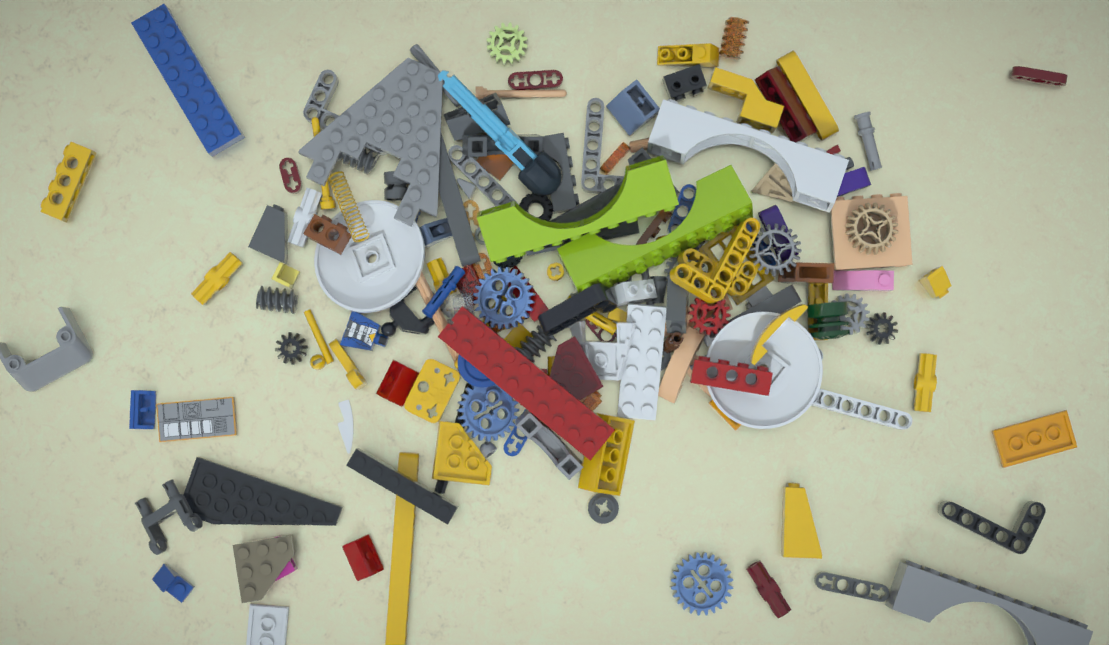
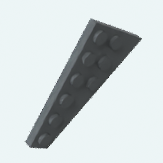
(588, 209)

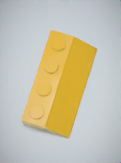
(607, 467)

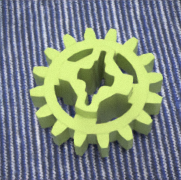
(500, 48)

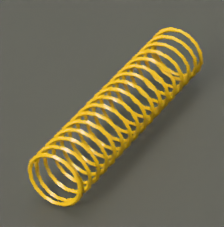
(353, 237)

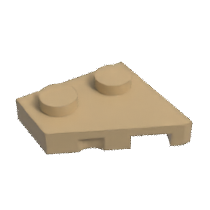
(774, 185)

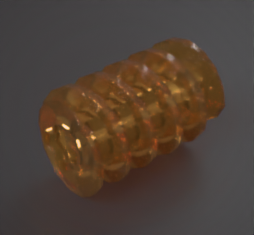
(733, 37)

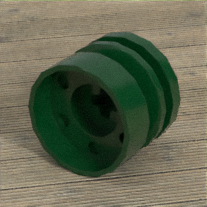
(828, 319)

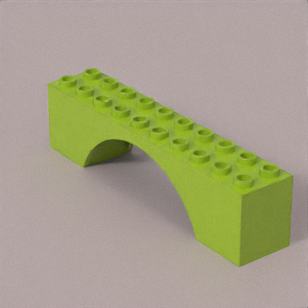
(717, 208)
(513, 231)

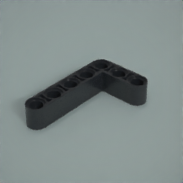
(992, 528)

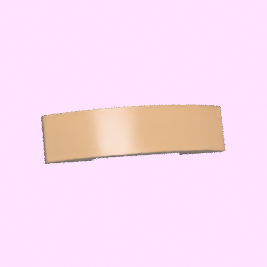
(679, 364)

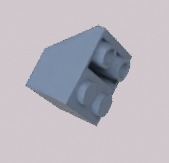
(633, 107)

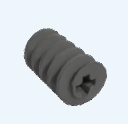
(366, 161)
(277, 300)
(535, 344)

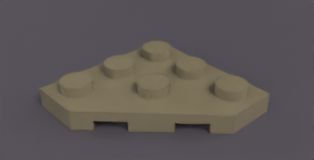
(260, 565)

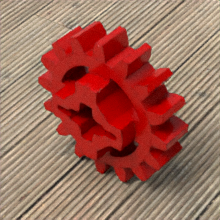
(714, 320)

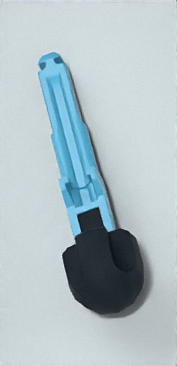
(538, 171)

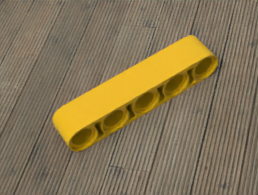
(808, 95)

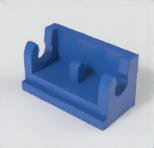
(142, 409)

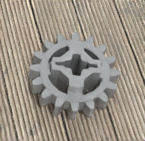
(853, 322)

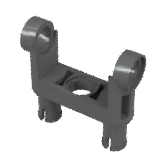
(176, 504)

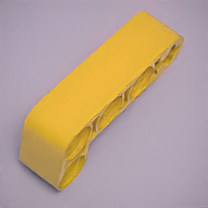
(740, 278)

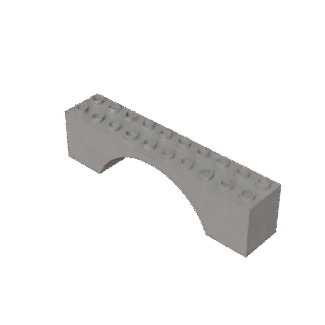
(927, 594)

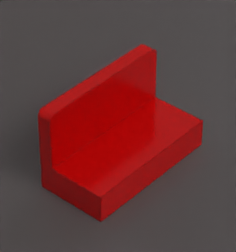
(397, 383)
(362, 557)

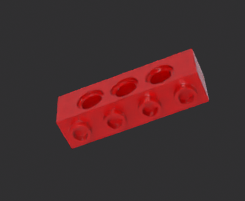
(760, 386)

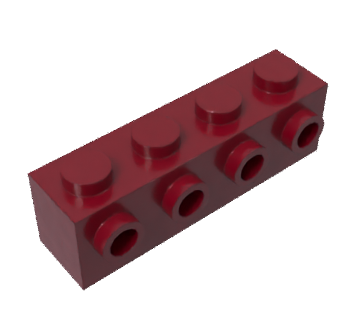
(794, 116)

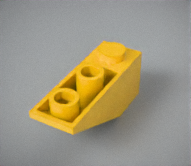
(688, 55)

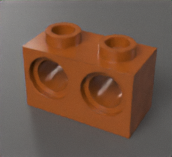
(327, 235)

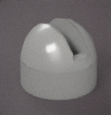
(487, 449)

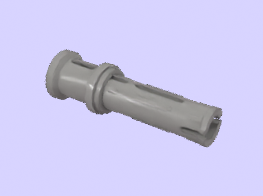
(866, 131)

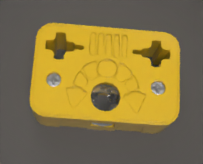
(438, 393)

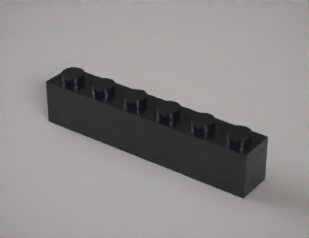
(402, 485)

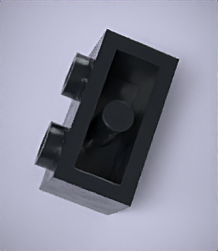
(684, 83)

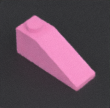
(863, 280)

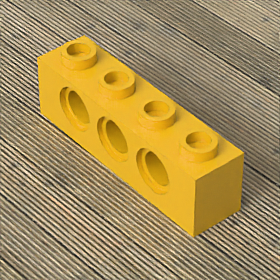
(77, 176)

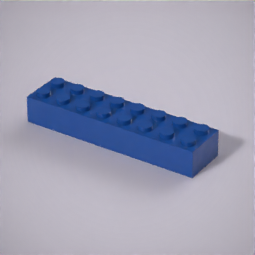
(188, 80)

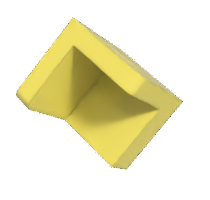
(285, 275)

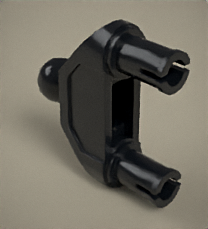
(405, 320)

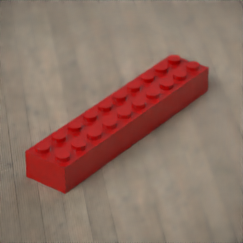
(526, 383)

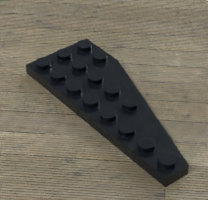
(237, 498)

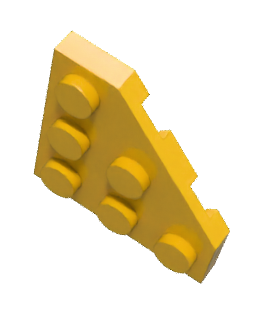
(459, 457)

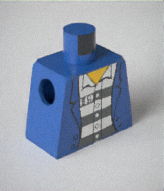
(362, 333)

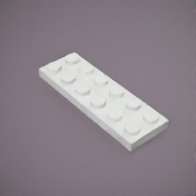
(643, 365)

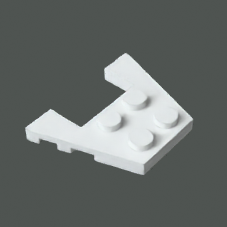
(606, 357)

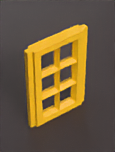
(766, 279)

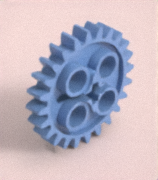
(488, 290)
(495, 425)
(688, 594)

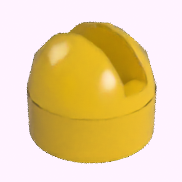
(320, 365)

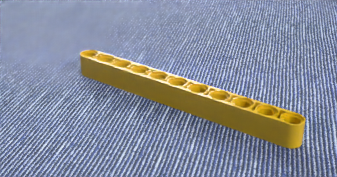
(401, 557)

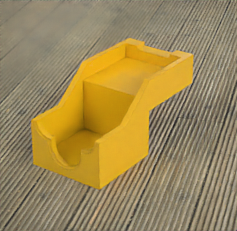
(754, 108)

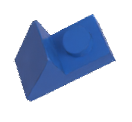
(173, 583)

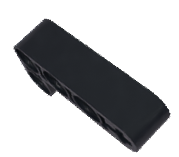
(593, 299)

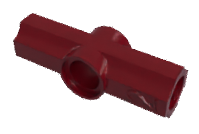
(768, 589)

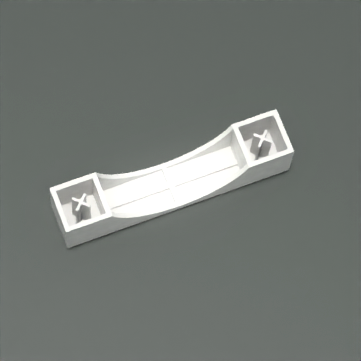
(809, 171)

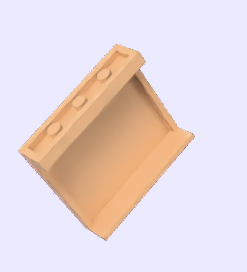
(850, 258)

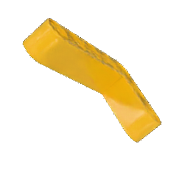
(723, 266)

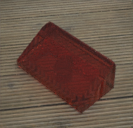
(469, 281)

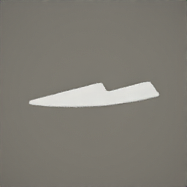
(346, 426)

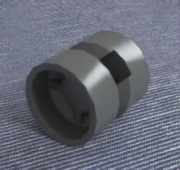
(395, 188)

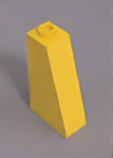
(798, 528)

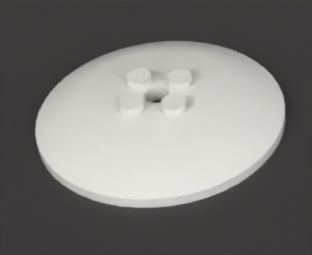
(377, 285)
(789, 355)

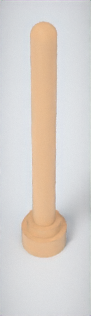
(483, 92)

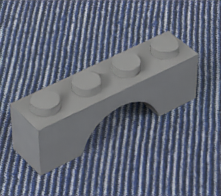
(550, 443)

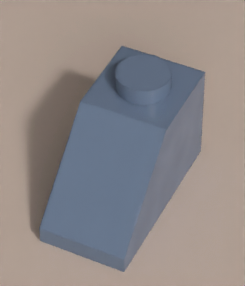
(436, 232)

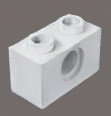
(634, 292)

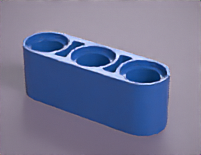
(683, 202)

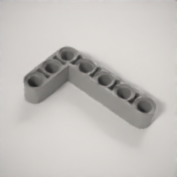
(321, 106)
(595, 155)
(474, 177)

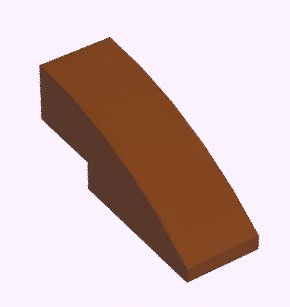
(808, 273)

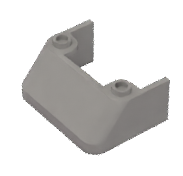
(71, 355)

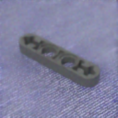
(851, 588)

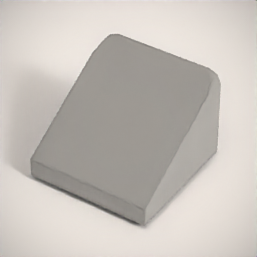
(467, 187)

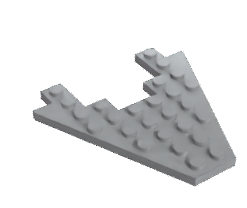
(398, 118)

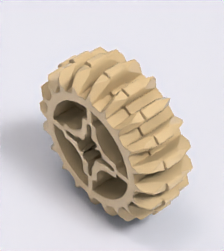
(856, 236)

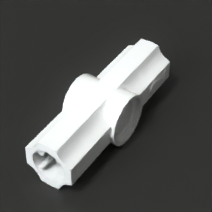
(303, 216)

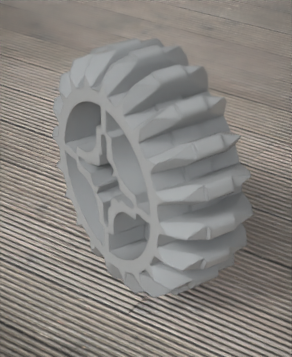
(770, 233)

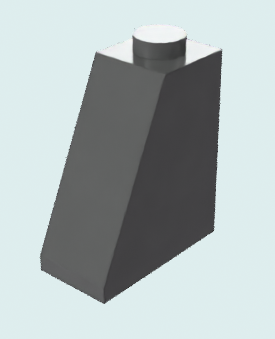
(272, 234)
(676, 307)

